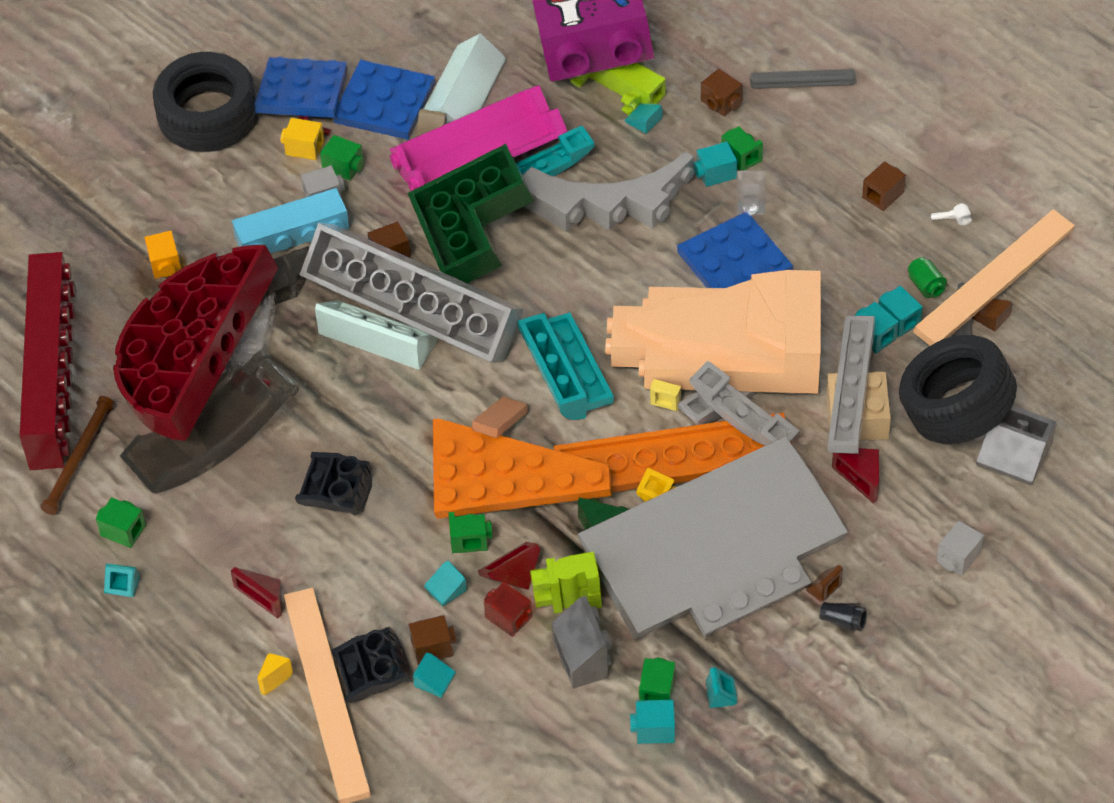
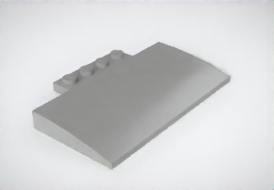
(716, 543)

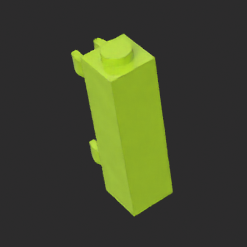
(632, 81)

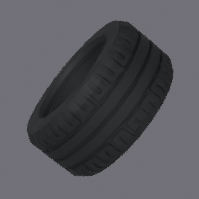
(196, 75)
(970, 411)

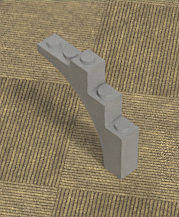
(608, 203)

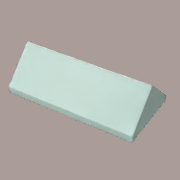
(467, 79)
(374, 333)

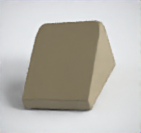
(429, 120)

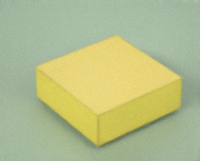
(665, 395)

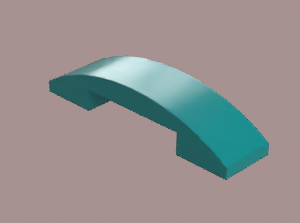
(558, 158)

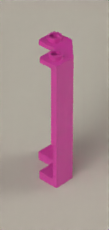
(518, 121)

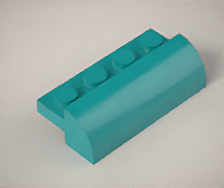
(565, 364)

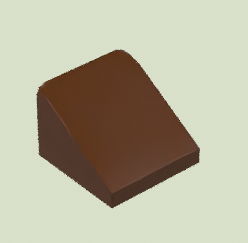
(994, 314)
(826, 583)

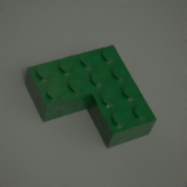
(461, 204)

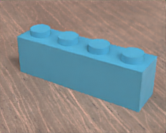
(291, 222)

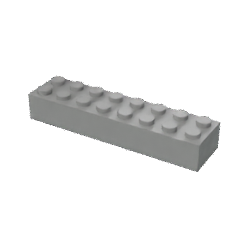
(411, 292)

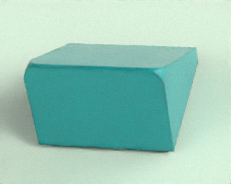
(645, 117)
(446, 584)
(433, 675)

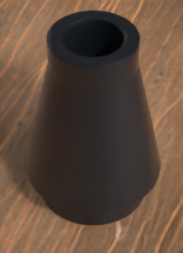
(845, 615)

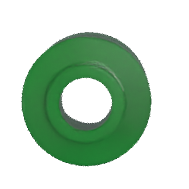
(926, 277)

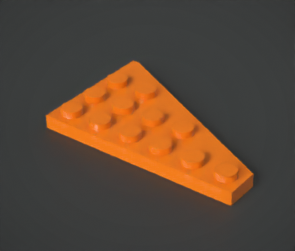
(502, 473)

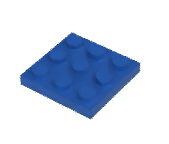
(301, 87)
(384, 99)
(732, 253)

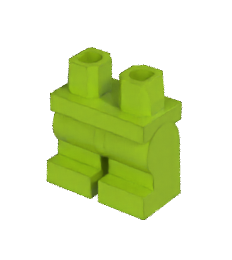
(567, 581)

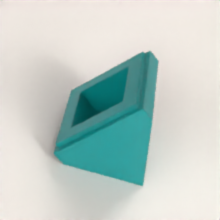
(121, 580)
(720, 689)

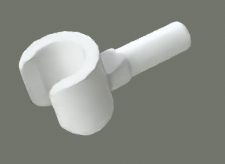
(960, 212)

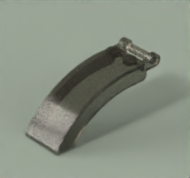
(228, 420)

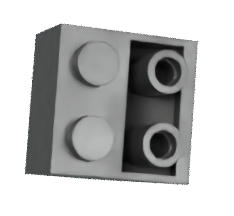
(1018, 445)
(582, 644)

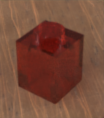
(507, 608)

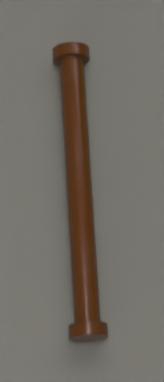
(50, 505)

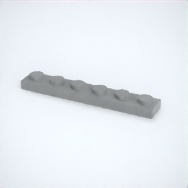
(851, 384)

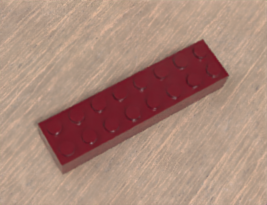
(47, 361)

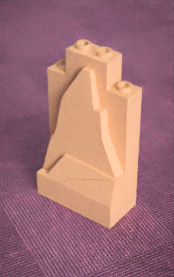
(754, 332)

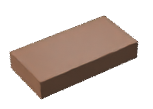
(499, 417)

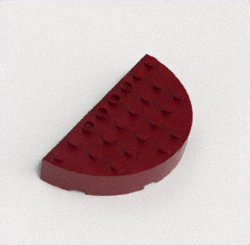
(186, 335)

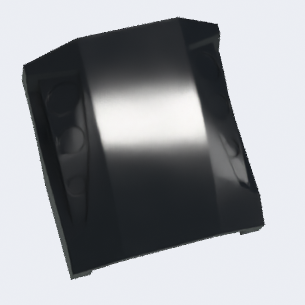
(336, 483)
(372, 663)

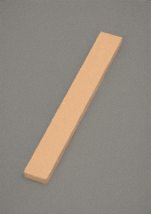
(994, 278)
(327, 696)

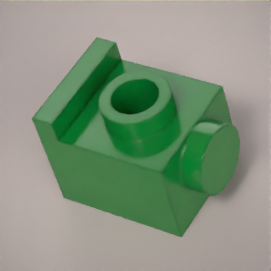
(744, 148)
(469, 533)

